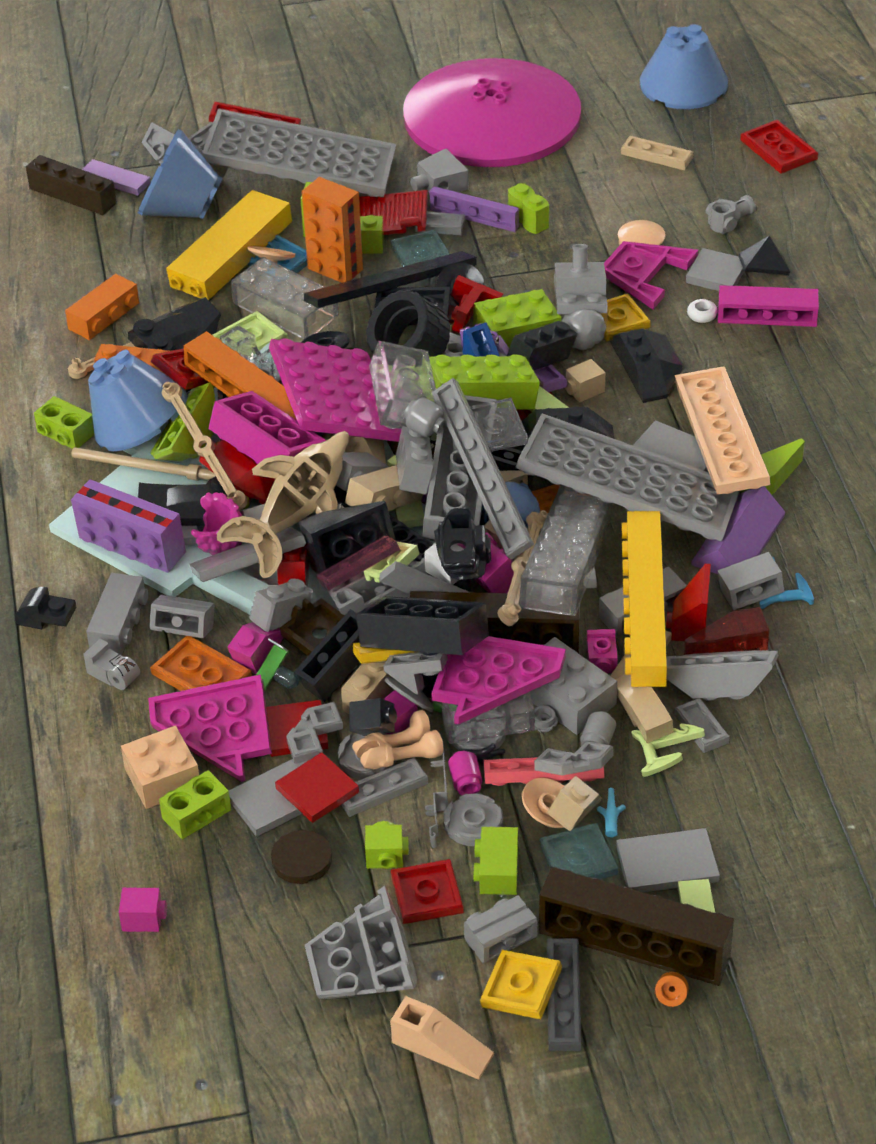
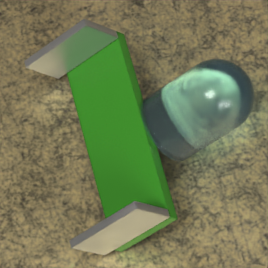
(272, 668)

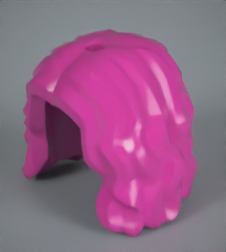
(218, 512)

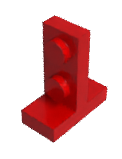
(467, 293)

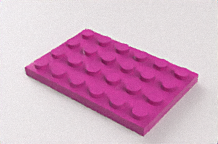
(330, 389)

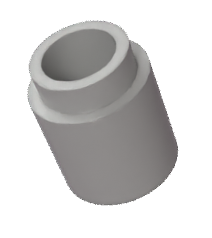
(598, 728)

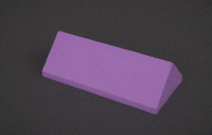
(747, 532)

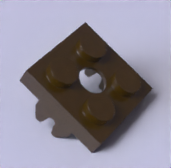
(306, 620)

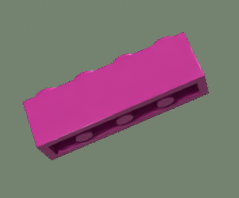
(768, 306)

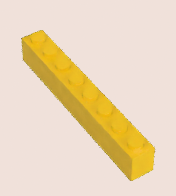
(645, 601)

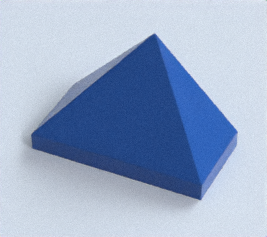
(479, 341)

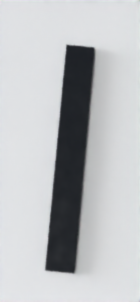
(385, 280)

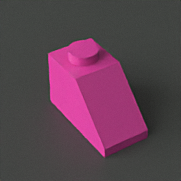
(252, 645)

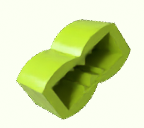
(532, 208)

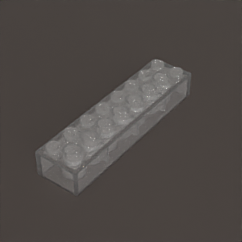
(565, 553)

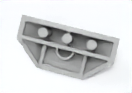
(720, 673)

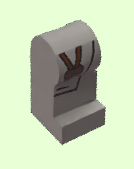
(110, 666)

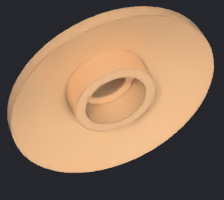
(272, 254)
(538, 798)

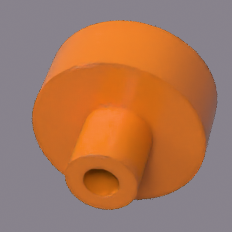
(672, 989)

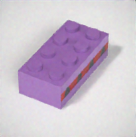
(128, 525)

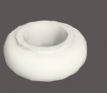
(702, 311)

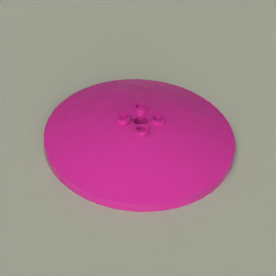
(492, 112)

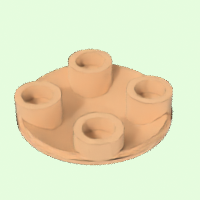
(641, 232)

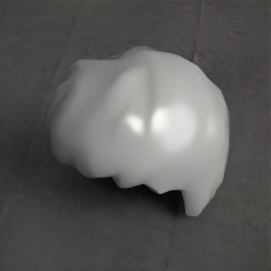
(589, 327)

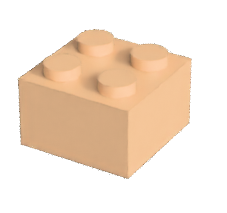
(158, 764)

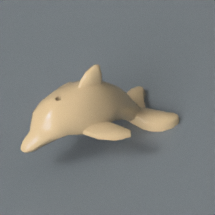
(299, 488)

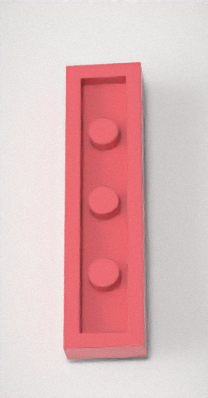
(522, 770)

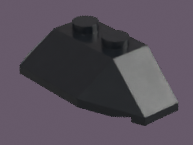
(648, 362)
(579, 416)

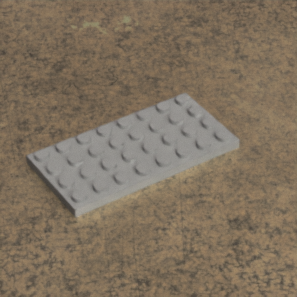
(298, 152)
(626, 476)

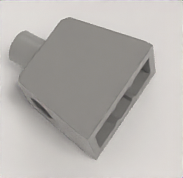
(441, 171)

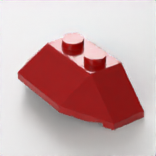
(239, 470)

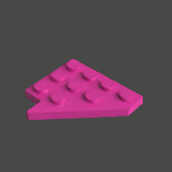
(218, 721)

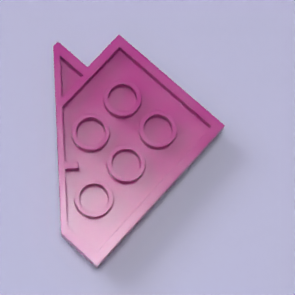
(495, 674)

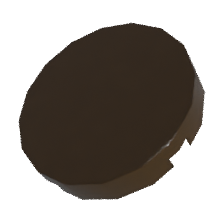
(301, 856)

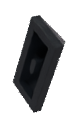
(764, 258)

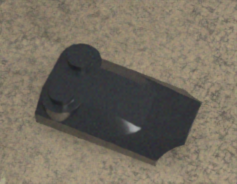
(437, 295)
(176, 327)
(181, 498)

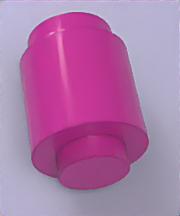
(465, 772)

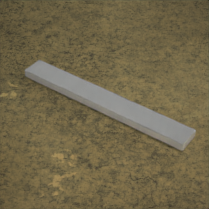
(483, 469)

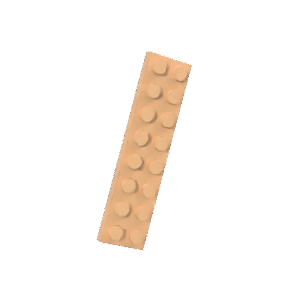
(722, 431)

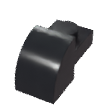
(43, 608)

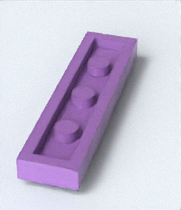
(475, 208)

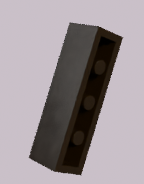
(71, 184)

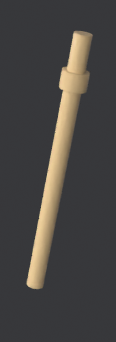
(192, 471)

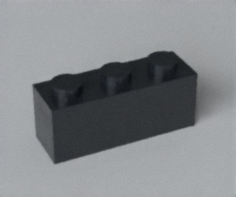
(544, 344)
(331, 659)

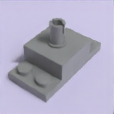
(580, 283)

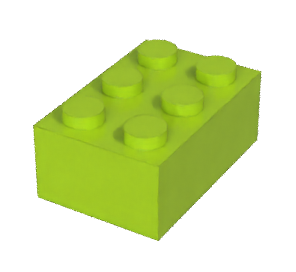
(516, 313)

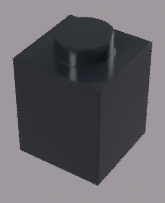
(372, 716)

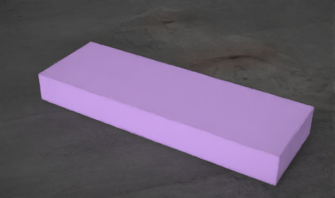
(123, 179)

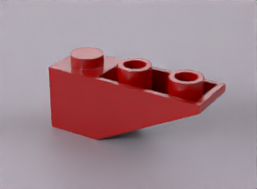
(294, 566)

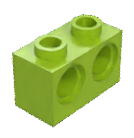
(64, 422)
(195, 804)

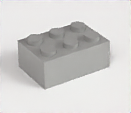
(578, 691)

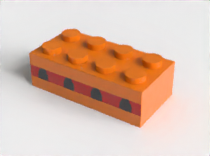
(332, 230)

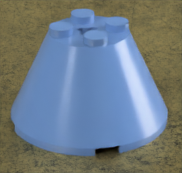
(684, 70)
(182, 183)
(128, 401)

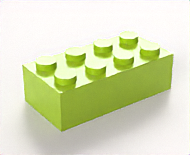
(490, 377)

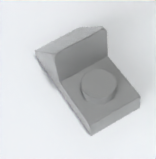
(409, 668)

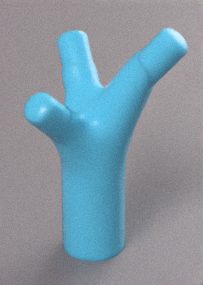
(611, 814)

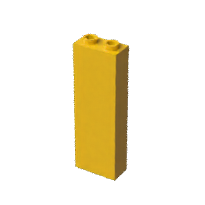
(224, 247)

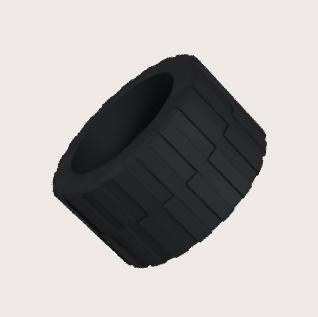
(398, 311)

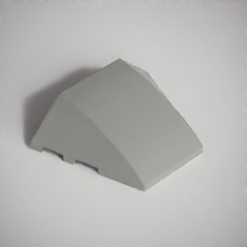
(359, 593)
(362, 953)

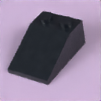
(344, 531)

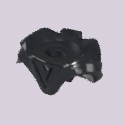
(460, 528)

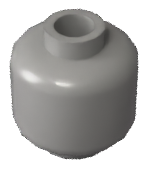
(424, 417)

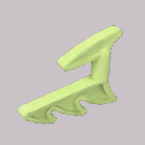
(658, 764)

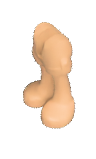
(382, 750)

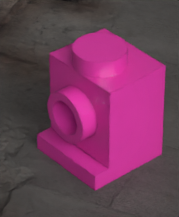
(602, 649)

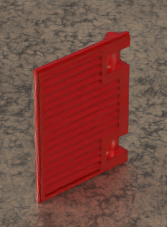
(397, 210)

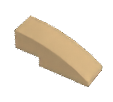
(644, 709)

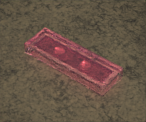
(357, 562)

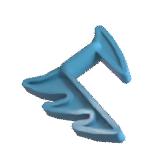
(802, 592)

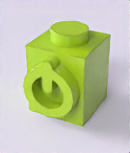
(385, 845)

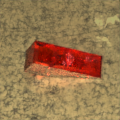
(734, 632)

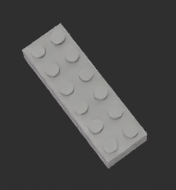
(450, 481)

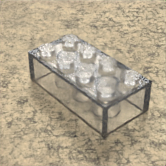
(280, 298)
(397, 379)

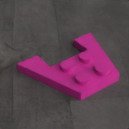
(637, 263)

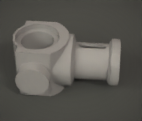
(725, 214)

